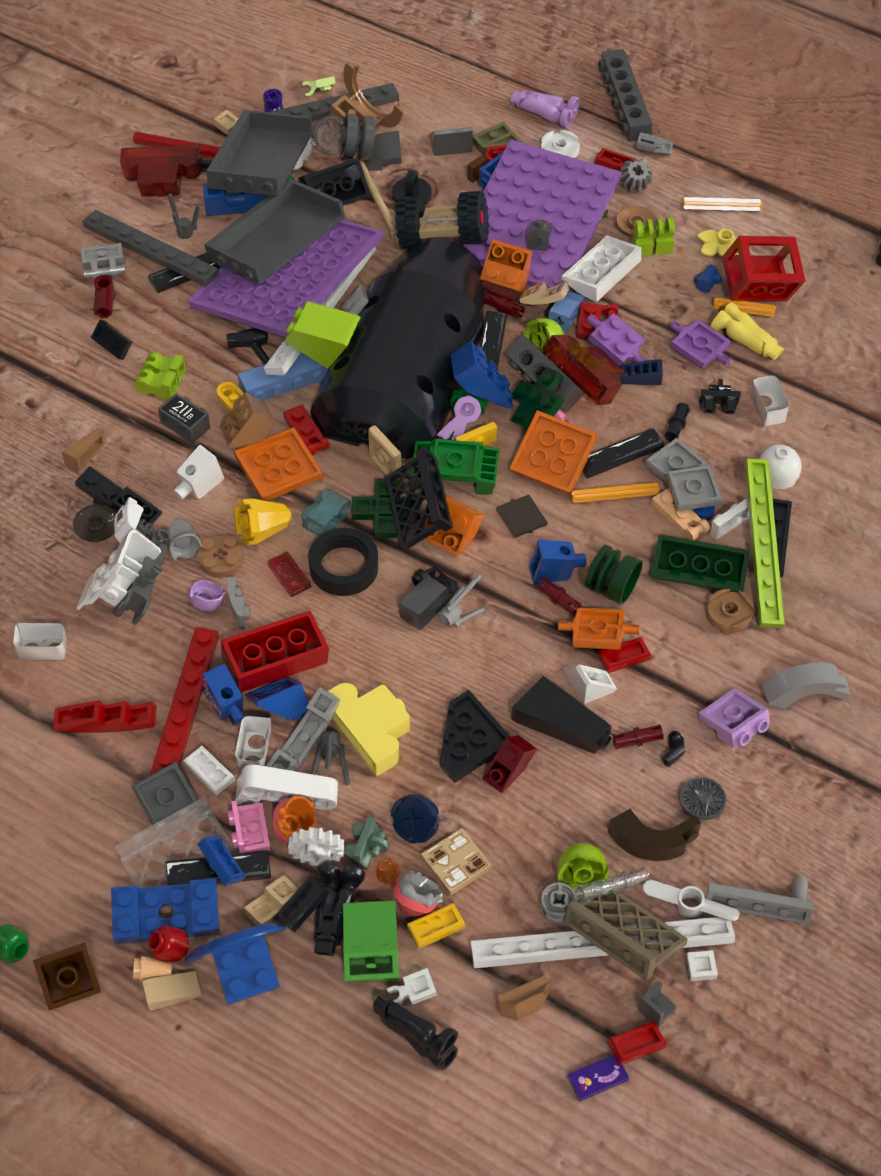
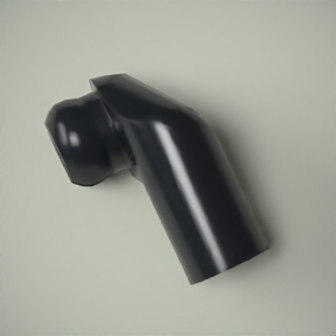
(676, 748)

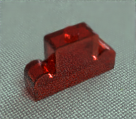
(161, 167)
(587, 367)

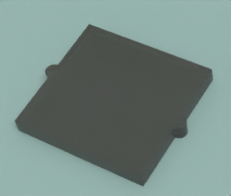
(521, 516)

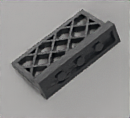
(432, 491)

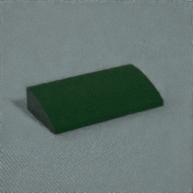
(700, 564)

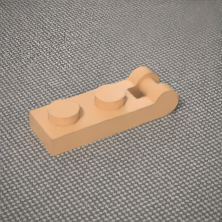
(680, 520)

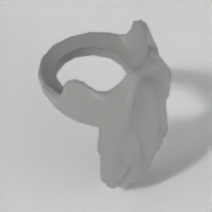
(183, 540)

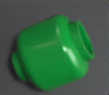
(13, 944)

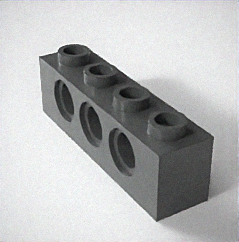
(524, 351)

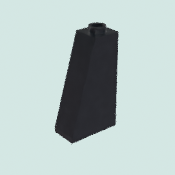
(561, 716)

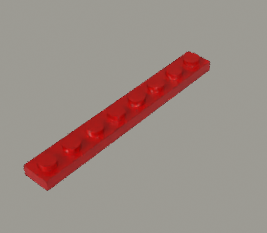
(186, 699)

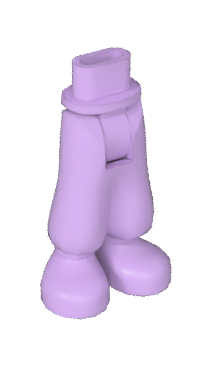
(547, 106)

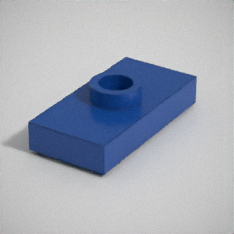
(221, 860)

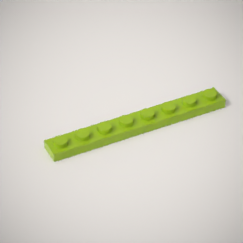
(764, 543)

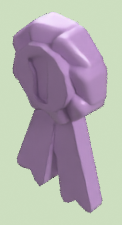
(466, 411)

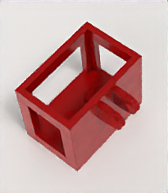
(759, 275)

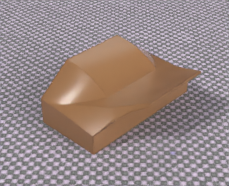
(523, 999)

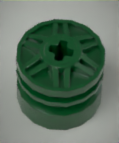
(610, 572)

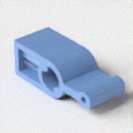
(566, 310)

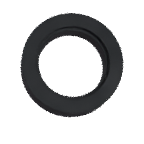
(343, 584)

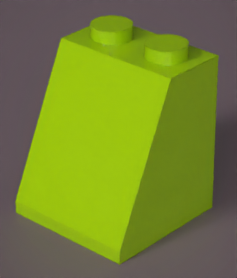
(321, 332)

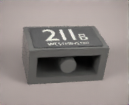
(184, 418)

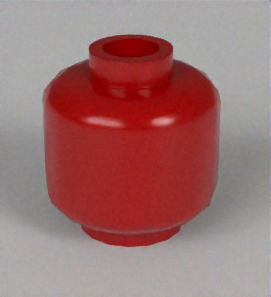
(169, 944)

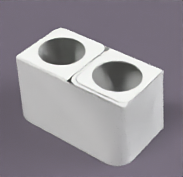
(772, 388)
(36, 634)
(252, 726)

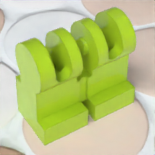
(660, 240)
(160, 375)

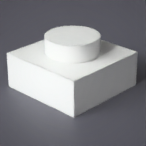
(701, 965)

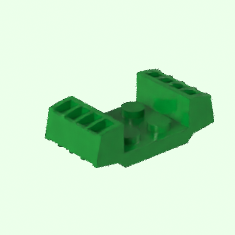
(463, 462)

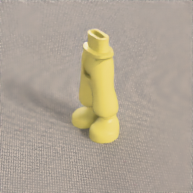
(745, 331)

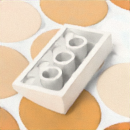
(602, 267)

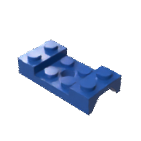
(137, 910)

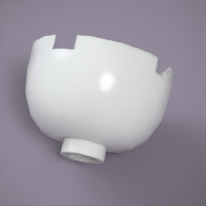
(783, 464)

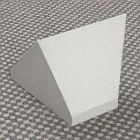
(590, 682)

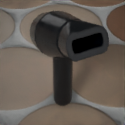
(250, 338)

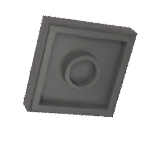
(164, 793)

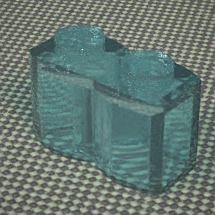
(326, 512)

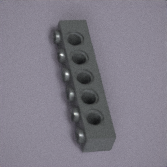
(625, 94)

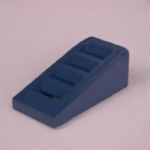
(652, 373)

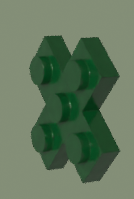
(537, 397)
(380, 510)

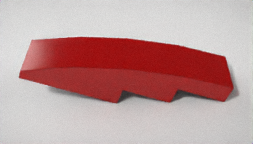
(100, 718)

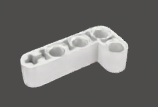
(277, 784)

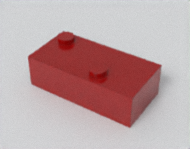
(274, 651)

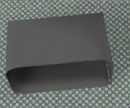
(423, 602)

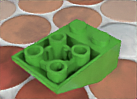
(370, 942)

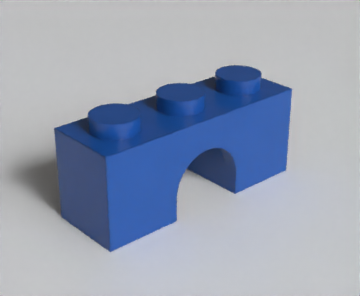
(221, 202)

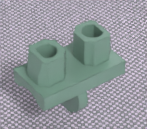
(369, 843)

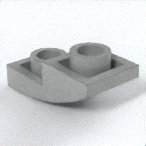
(237, 603)

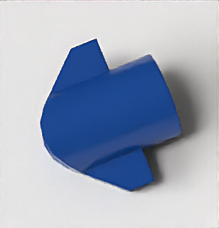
(707, 279)

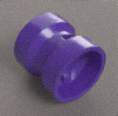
(272, 100)

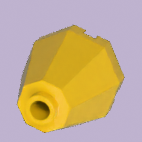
(259, 519)

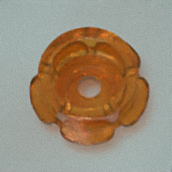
(387, 871)

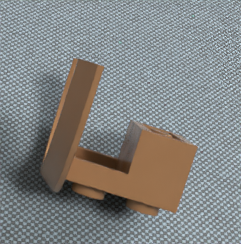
(359, 105)

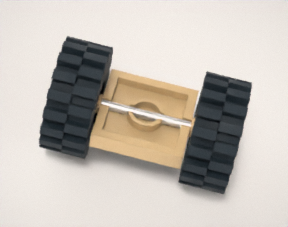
(465, 219)

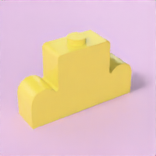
(372, 724)

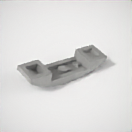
(307, 733)

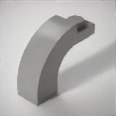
(803, 681)

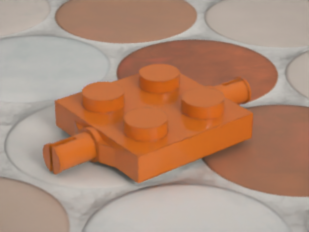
(598, 628)

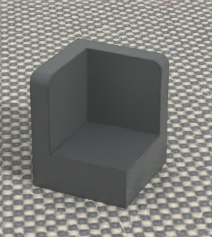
(655, 1005)

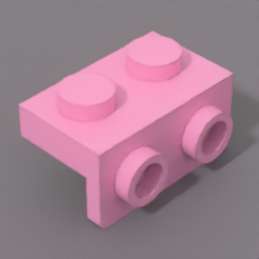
(251, 828)

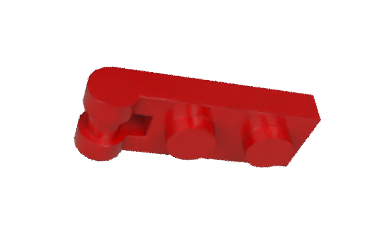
(306, 428)

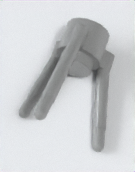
(451, 611)

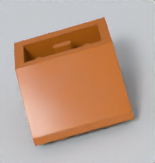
(507, 266)
(465, 526)

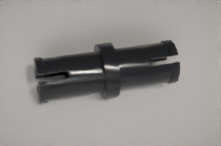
(677, 422)

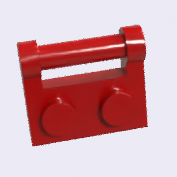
(586, 329)

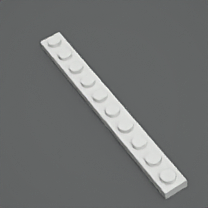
(286, 354)
(573, 945)

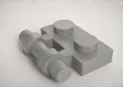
(102, 256)

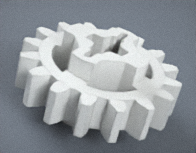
(316, 846)

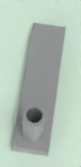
(764, 904)

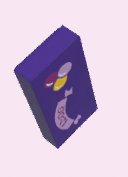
(597, 1078)

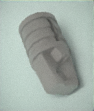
(654, 144)

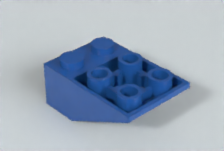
(480, 376)

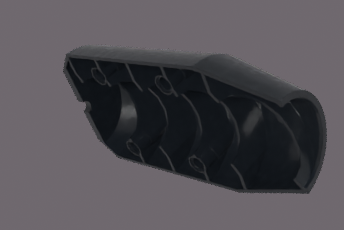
(399, 355)

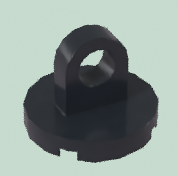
(412, 186)

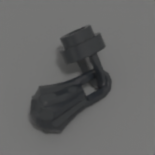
(448, 582)

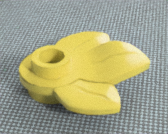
(716, 241)

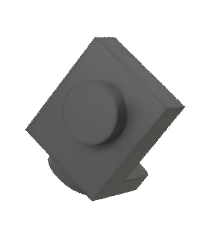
(539, 235)

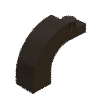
(651, 843)

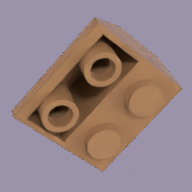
(246, 422)

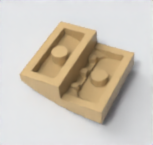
(540, 294)

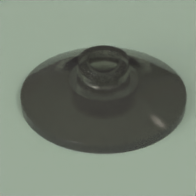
(92, 517)

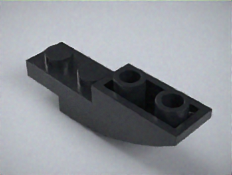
(109, 494)

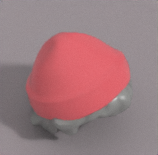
(417, 894)

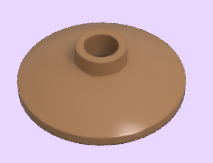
(628, 215)

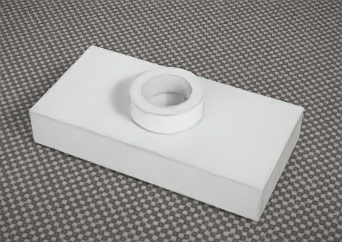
(209, 770)

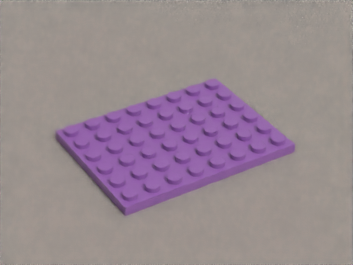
(549, 187)
(305, 278)

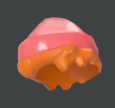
(293, 815)

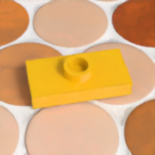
(485, 434)
(436, 925)

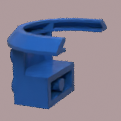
(242, 962)

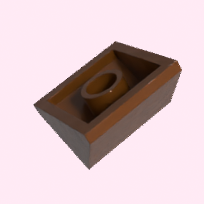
(66, 976)

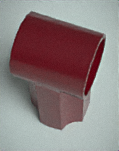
(103, 296)

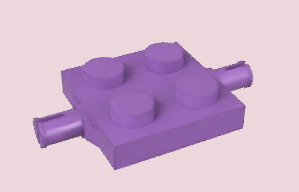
(616, 339)
(700, 343)

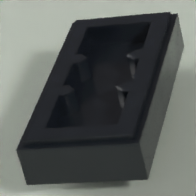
(111, 339)
(302, 904)

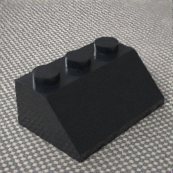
(341, 181)

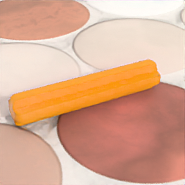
(746, 306)

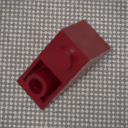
(509, 762)

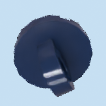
(415, 818)

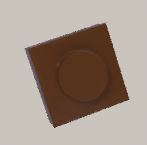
(473, 168)

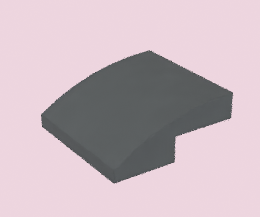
(385, 151)

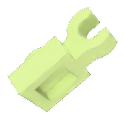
(324, 85)

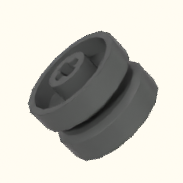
(357, 137)

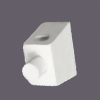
(198, 474)

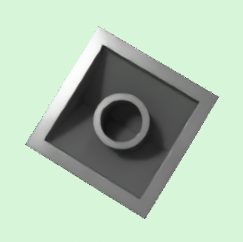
(451, 141)

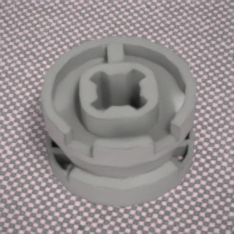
(555, 902)

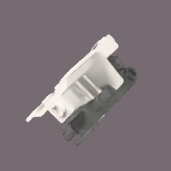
(130, 568)

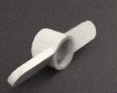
(676, 895)

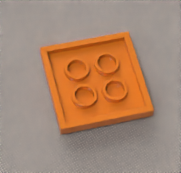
(553, 452)
(278, 464)

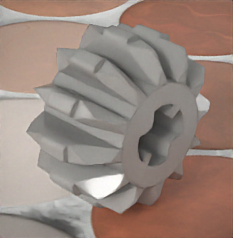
(642, 170)

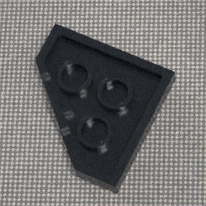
(469, 737)

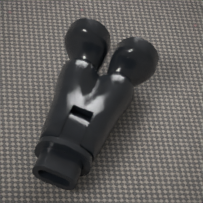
(330, 911)
(419, 1032)

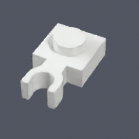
(417, 987)

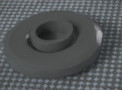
(702, 798)

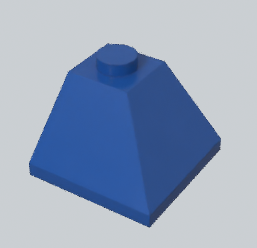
(282, 698)

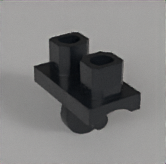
(719, 395)

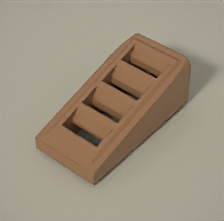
(83, 450)

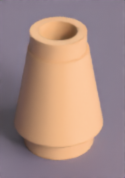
(149, 968)

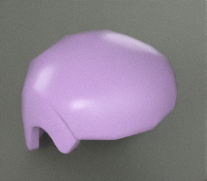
(206, 595)

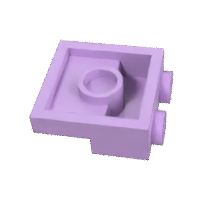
(736, 718)

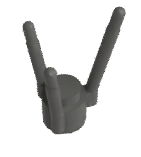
(184, 225)
(329, 747)

